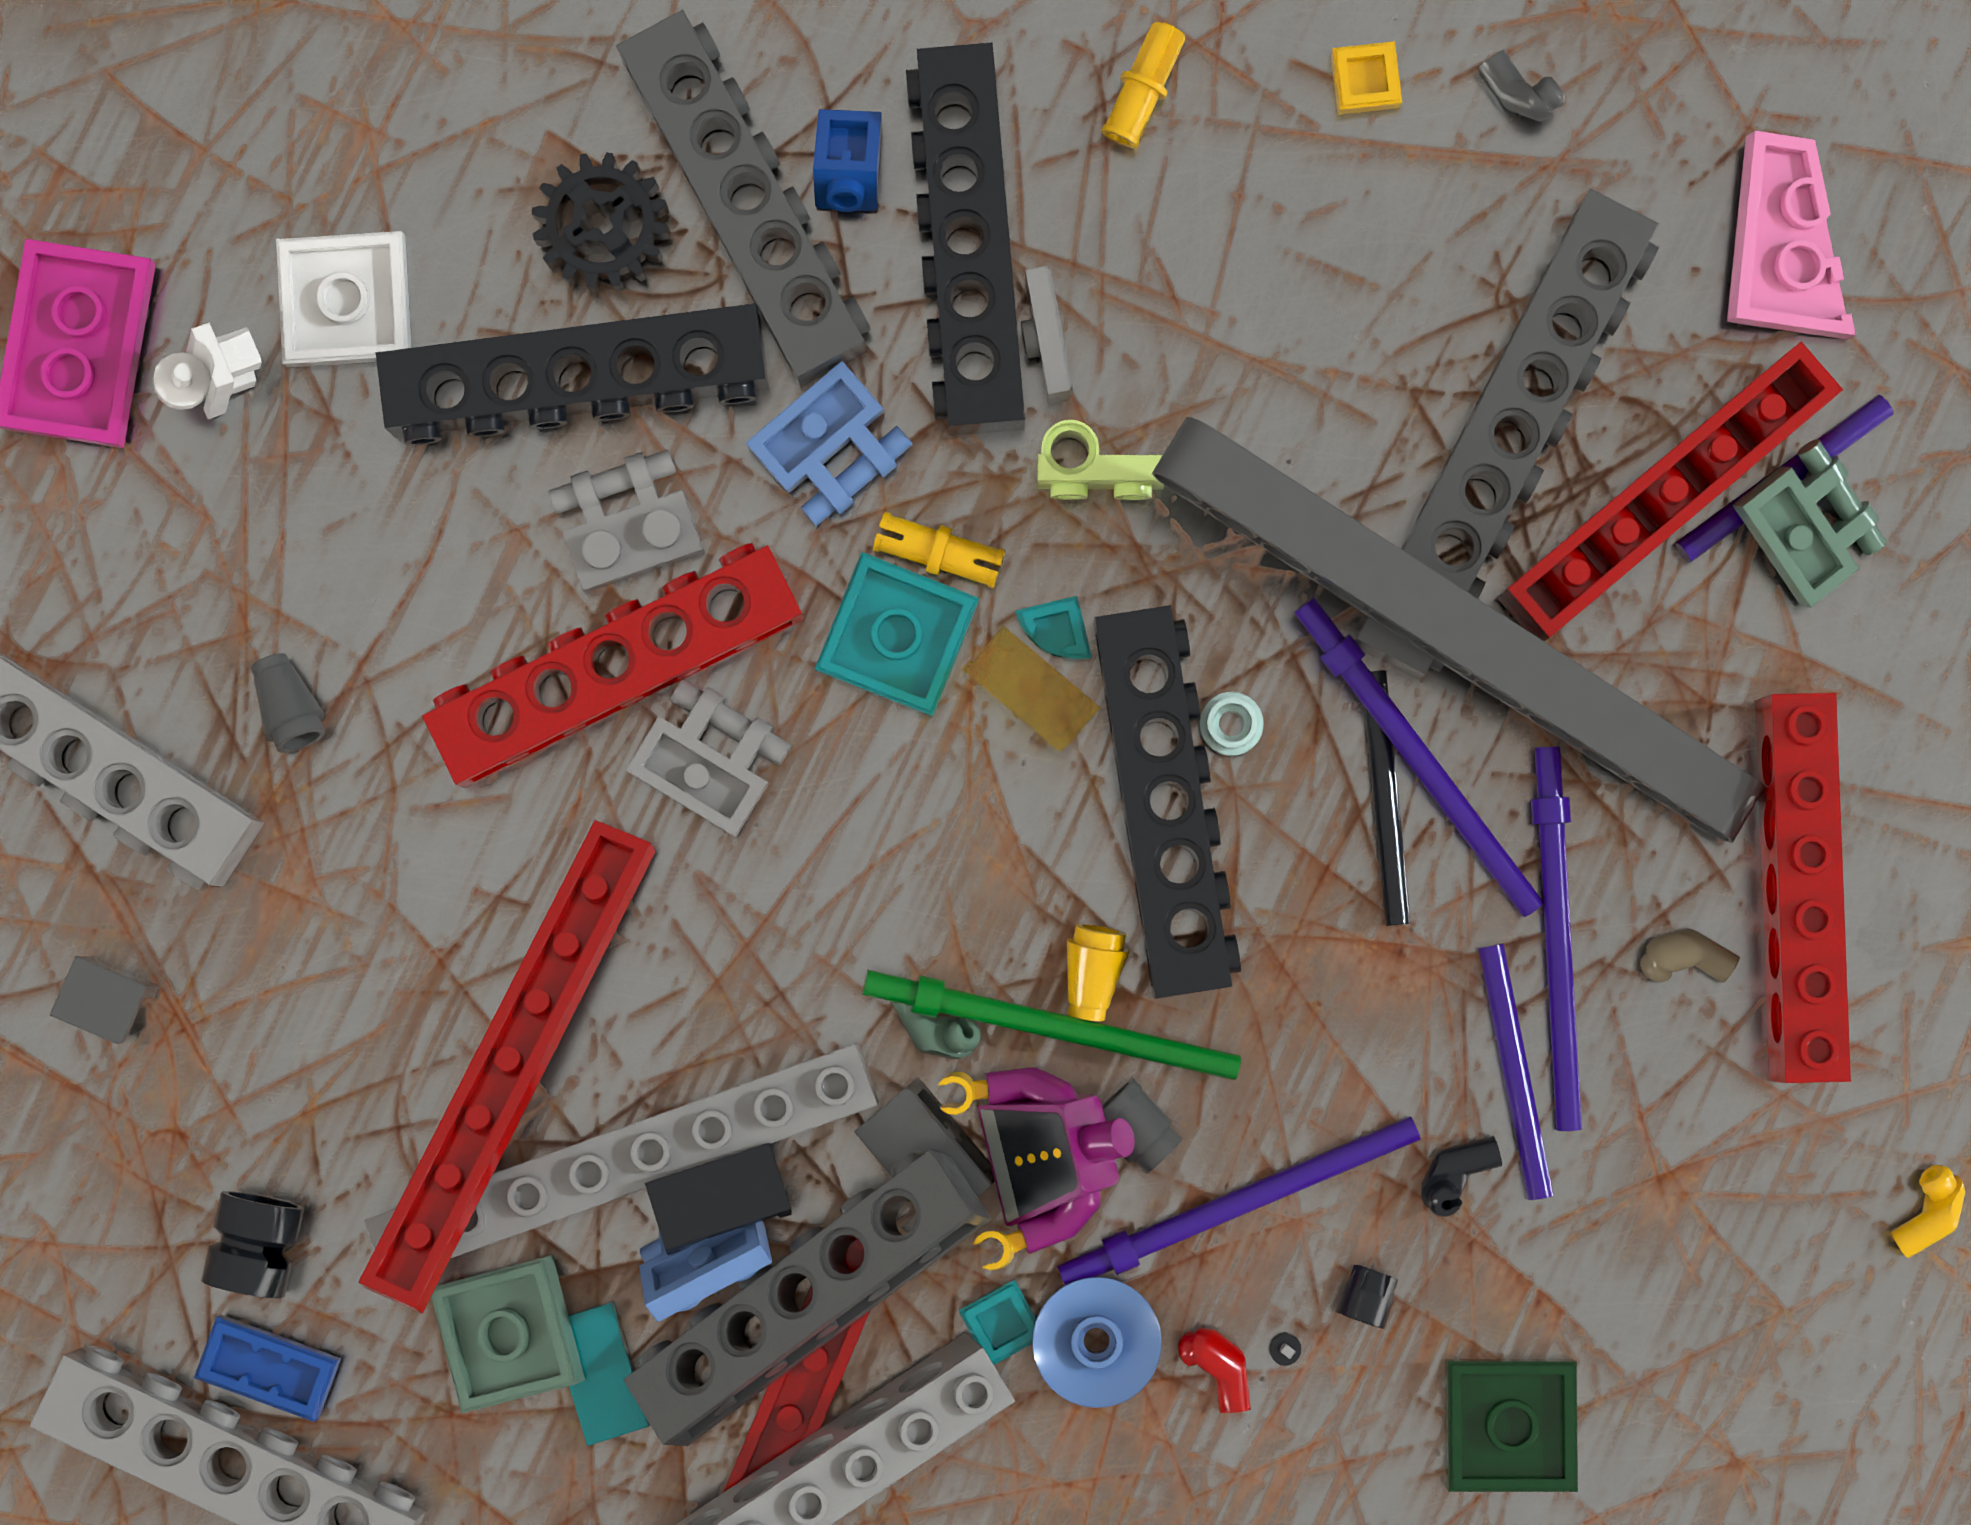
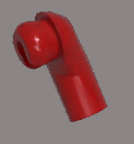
(1222, 1361)

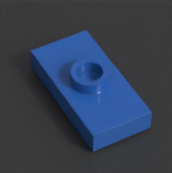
(267, 1368)

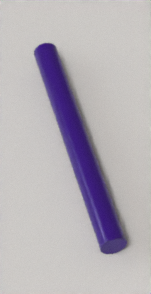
(1834, 441)
(1516, 1072)

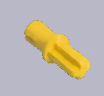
(1144, 85)

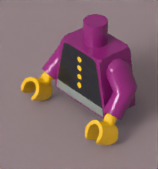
(1045, 1153)

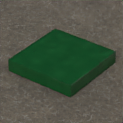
(1511, 1425)

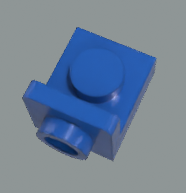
(847, 160)

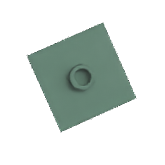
(507, 1334)

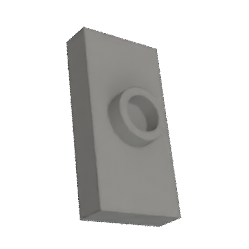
(1044, 335)

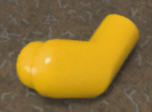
(1939, 1214)

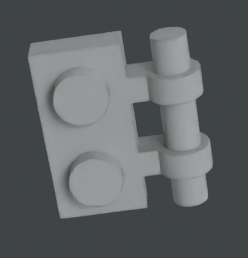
(633, 539)
(699, 775)

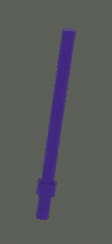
(1343, 658)
(1551, 814)
(1124, 1250)

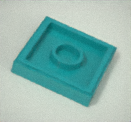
(897, 634)

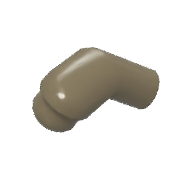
(1687, 949)

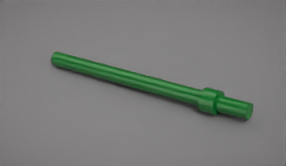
(929, 996)

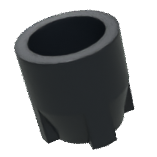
(1367, 1296)

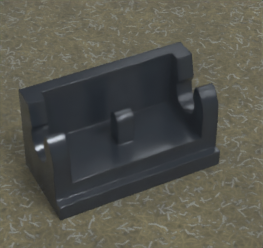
(718, 1197)

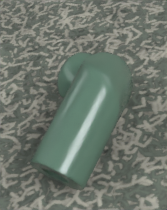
(940, 1035)

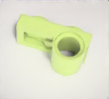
(1126, 474)

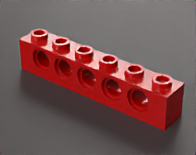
(1670, 493)
(458, 715)
(1803, 888)

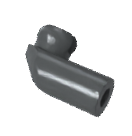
(1516, 93)

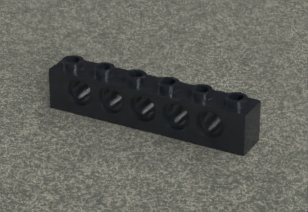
(967, 78)
(413, 374)
(1121, 643)

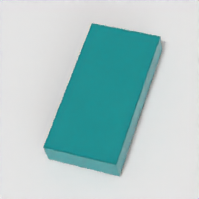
(603, 1399)

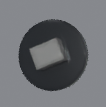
(1285, 1349)

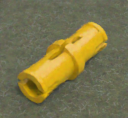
(939, 549)

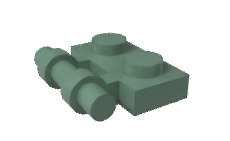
(1795, 532)

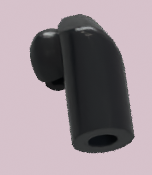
(1451, 1170)

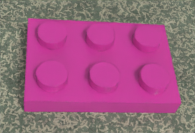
(74, 343)

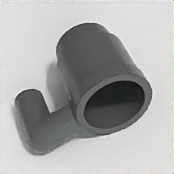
(1149, 1123)

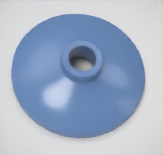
(1101, 1376)

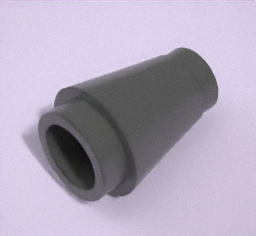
(286, 706)

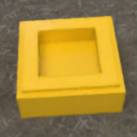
(1366, 78)

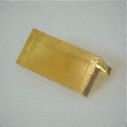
(1030, 691)

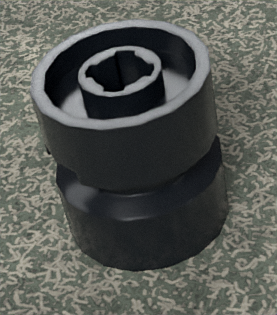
(252, 1244)

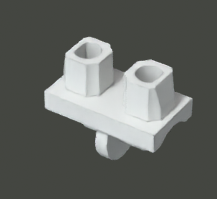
(208, 369)

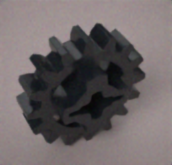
(583, 239)

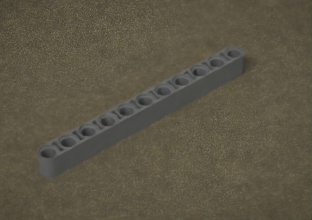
(1457, 629)

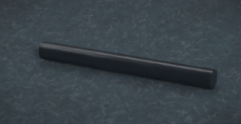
(1387, 819)

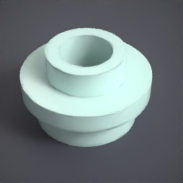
(1231, 703)

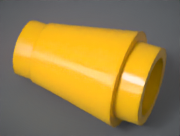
(1094, 969)

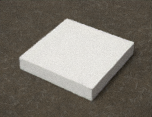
(342, 298)

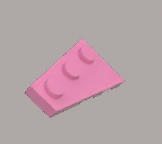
(1783, 244)

